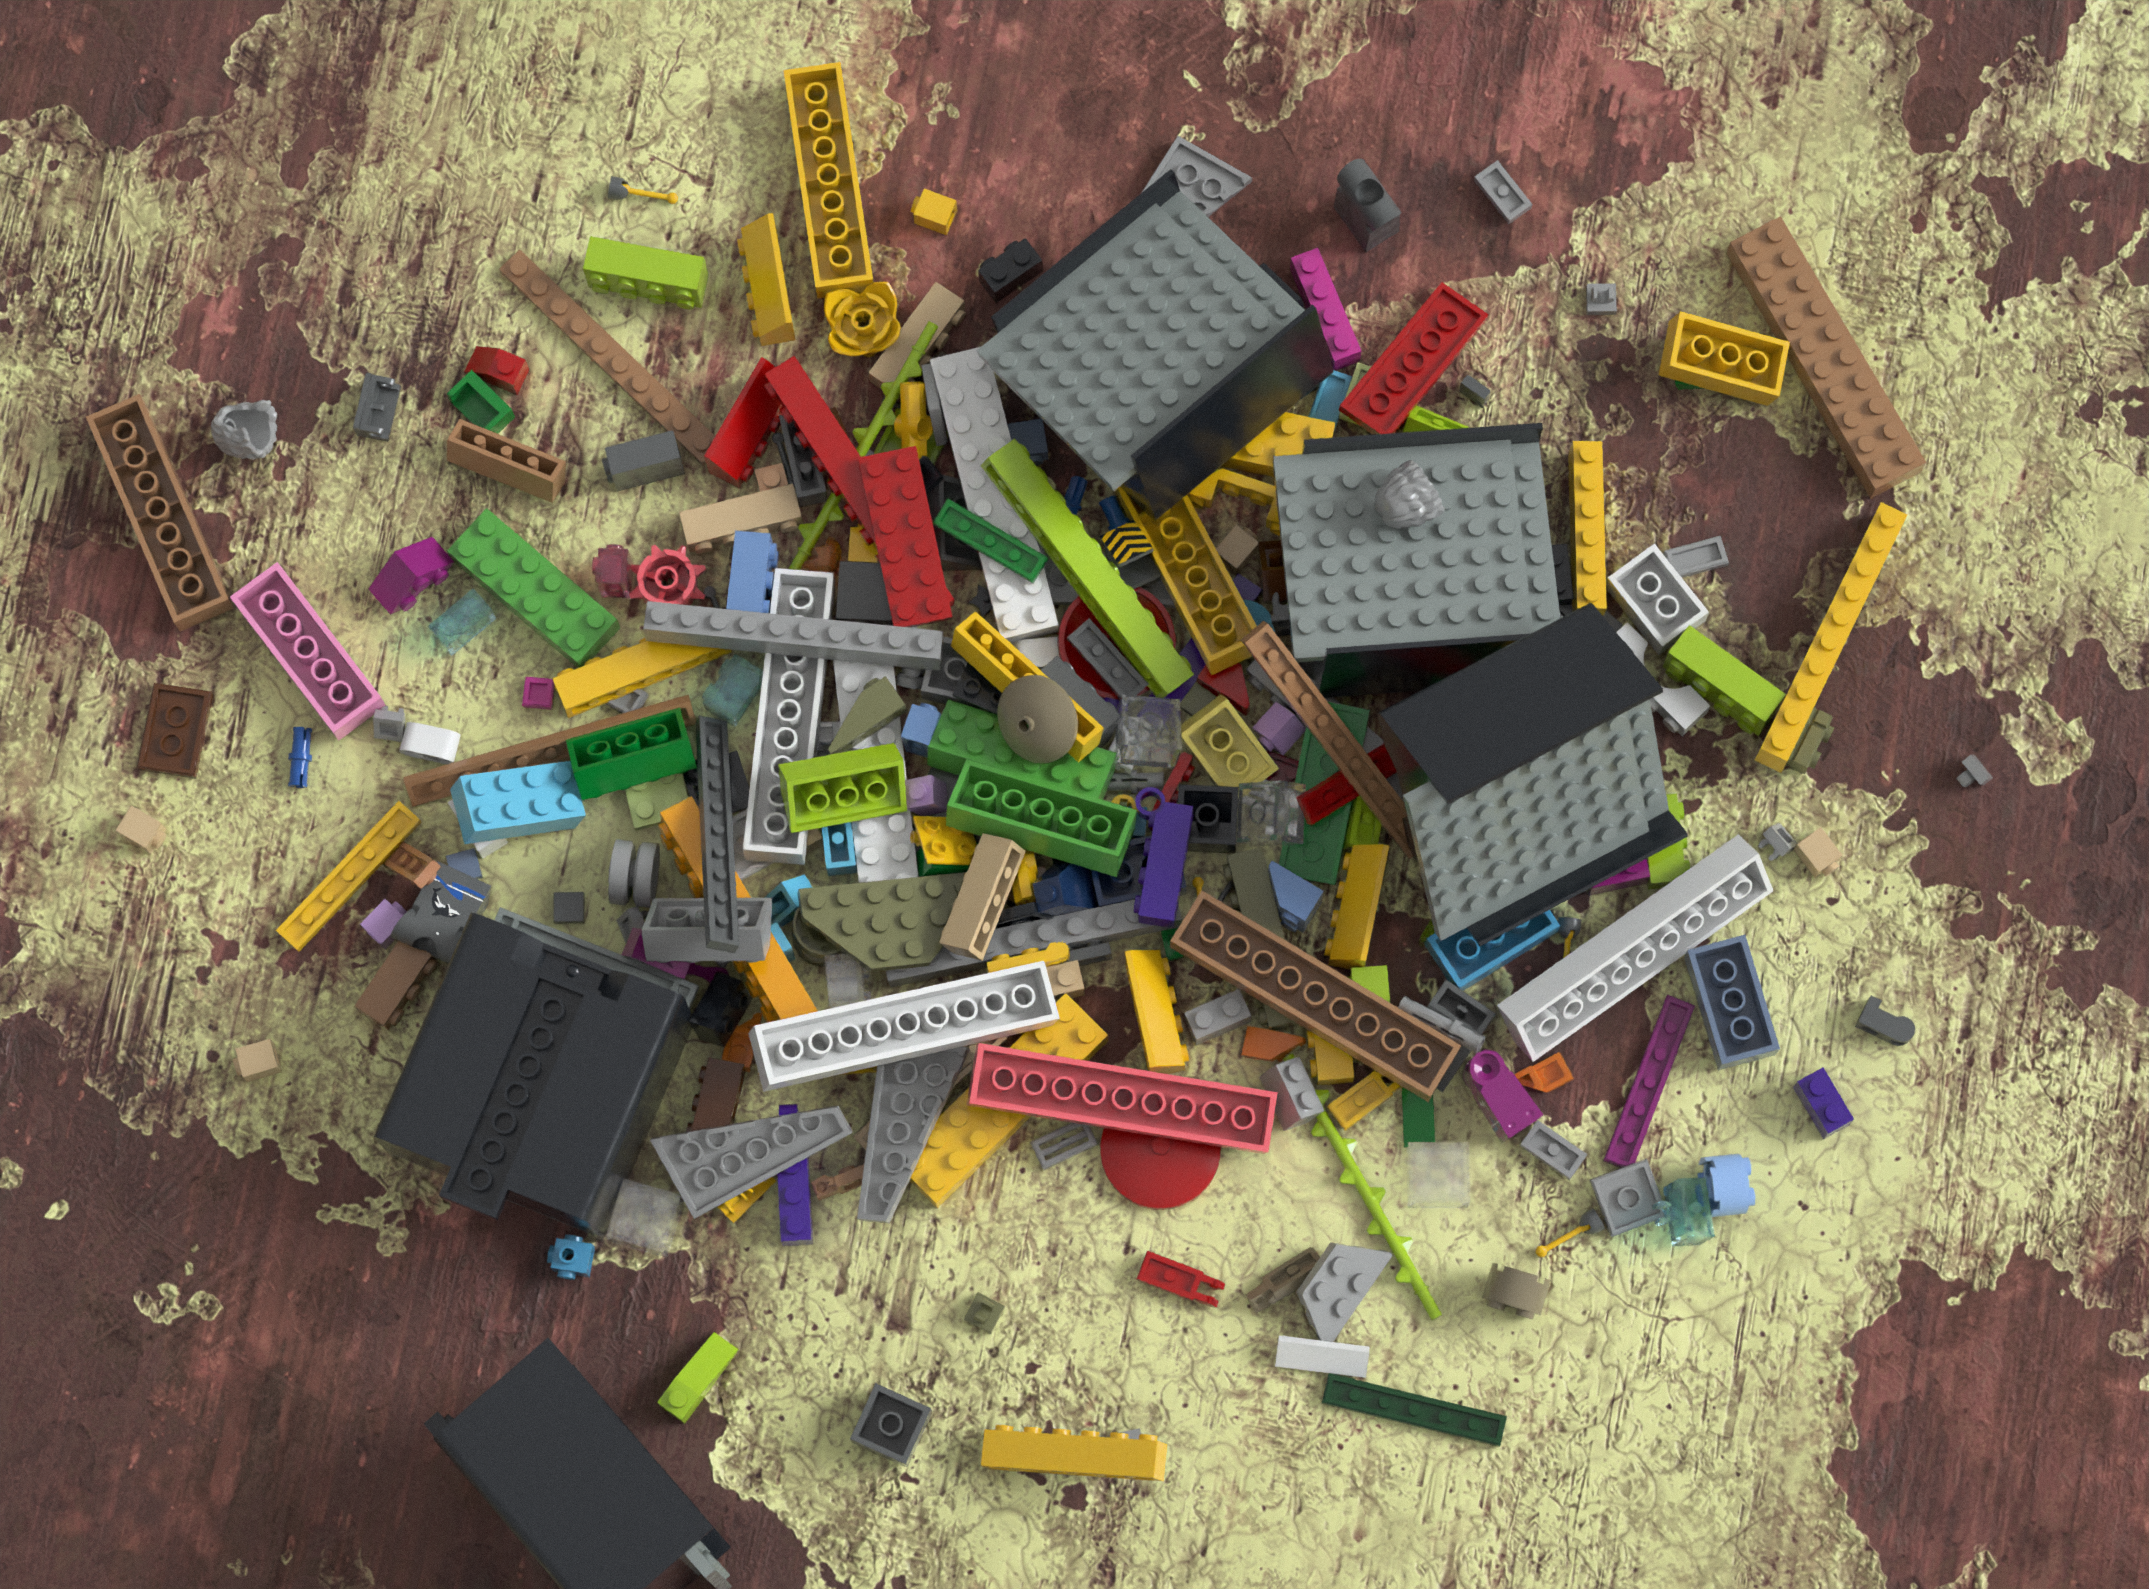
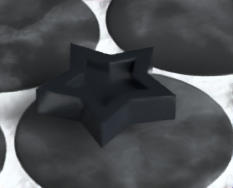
(982, 601)

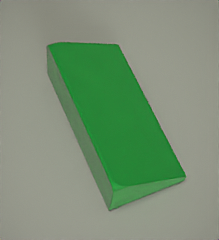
(1417, 1118)

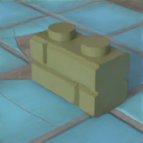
(1805, 751)

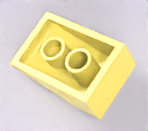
(1226, 745)

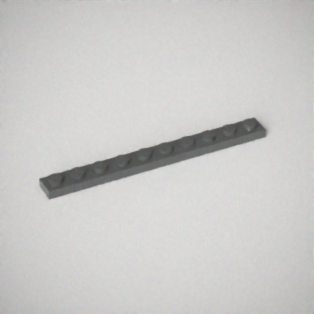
(716, 835)

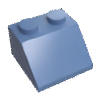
(1294, 898)

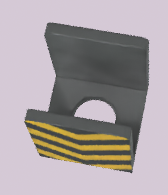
(1130, 553)

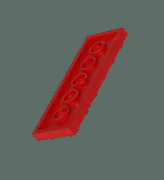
(1413, 361)
(905, 538)

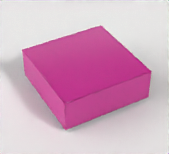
(538, 693)

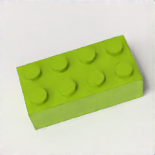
(645, 273)
(1723, 681)

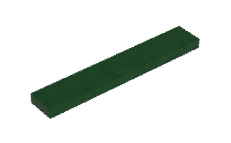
(1414, 1410)

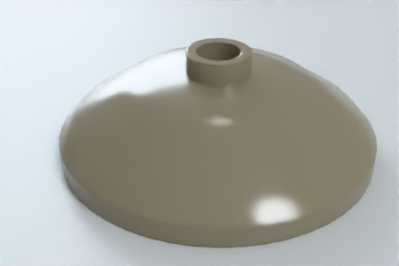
(1049, 716)

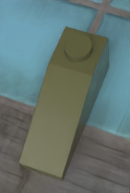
(872, 711)

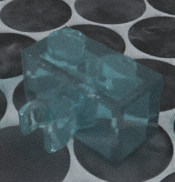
(1687, 1212)

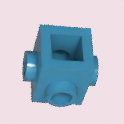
(578, 1265)

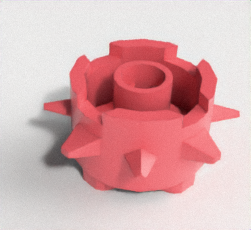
(661, 567)

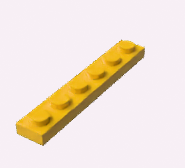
(348, 876)

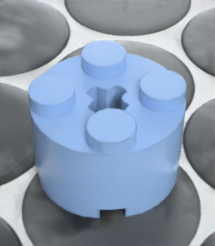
(1728, 1184)

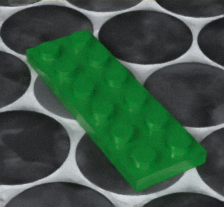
(1324, 841)

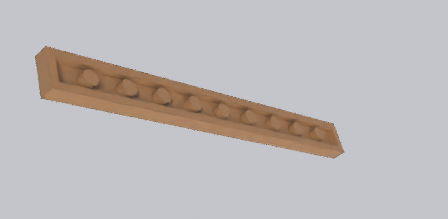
(608, 354)
(1329, 731)
(549, 749)

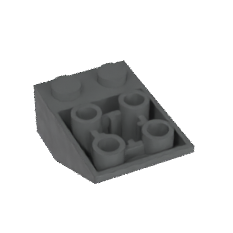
(1458, 1005)

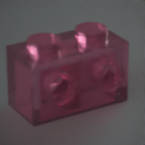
(613, 571)

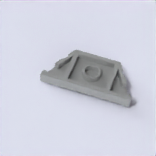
(1339, 1285)

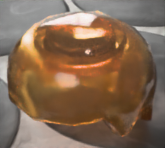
(828, 557)

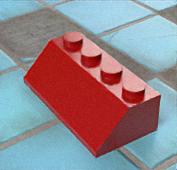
(745, 430)

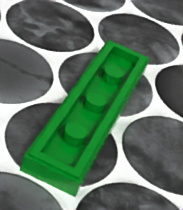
(990, 541)

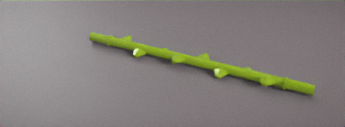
(865, 438)
(1372, 1197)

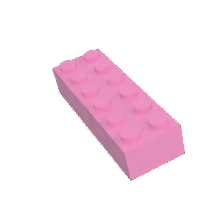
(307, 651)

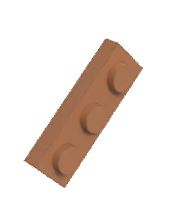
(413, 865)

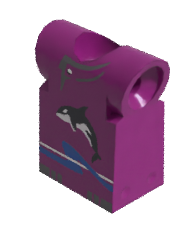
(1499, 1094)

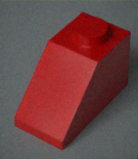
(498, 368)
(1229, 684)

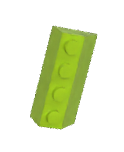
(843, 787)

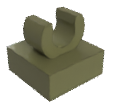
(984, 1313)

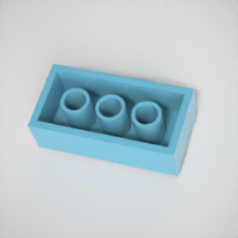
(517, 802)

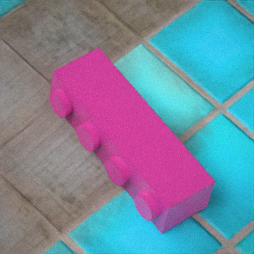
(1318, 290)

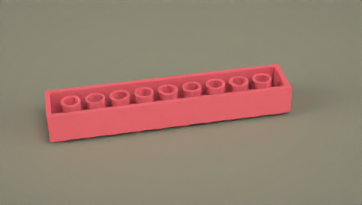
(1122, 1098)

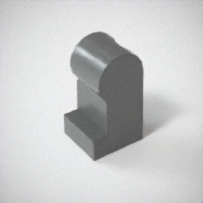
(1885, 1025)

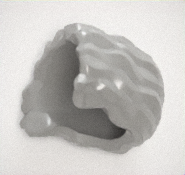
(245, 429)
(1407, 497)

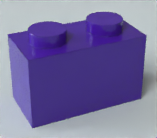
(1823, 1103)

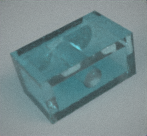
(462, 622)
(733, 690)

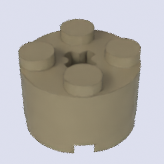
(1515, 1290)

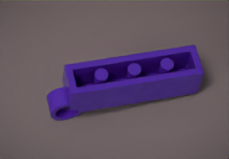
(1165, 861)
(795, 1198)

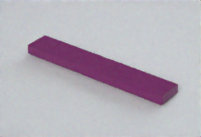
(1649, 1082)

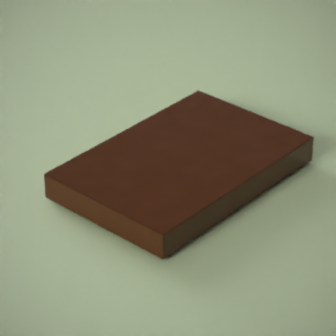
(175, 730)

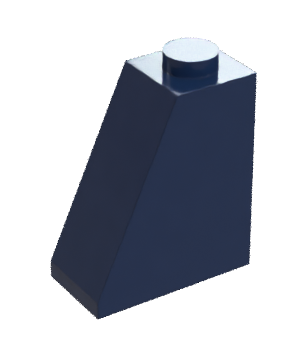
(1064, 889)

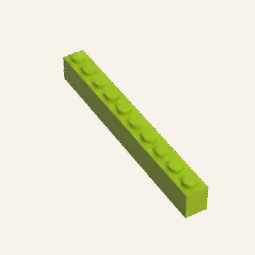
(1087, 568)

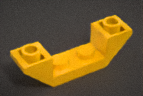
(1233, 485)

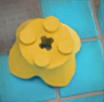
(845, 311)

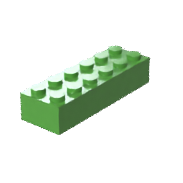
(533, 589)
(976, 736)
(1041, 817)

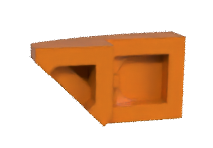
(1269, 1044)
(739, 1046)
(1546, 1074)

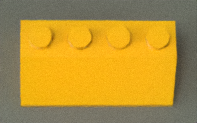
(767, 282)
(1358, 905)
(1154, 1011)

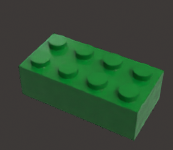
(631, 754)

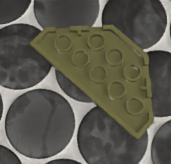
(884, 921)

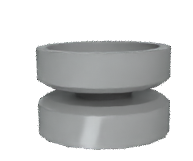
(634, 873)

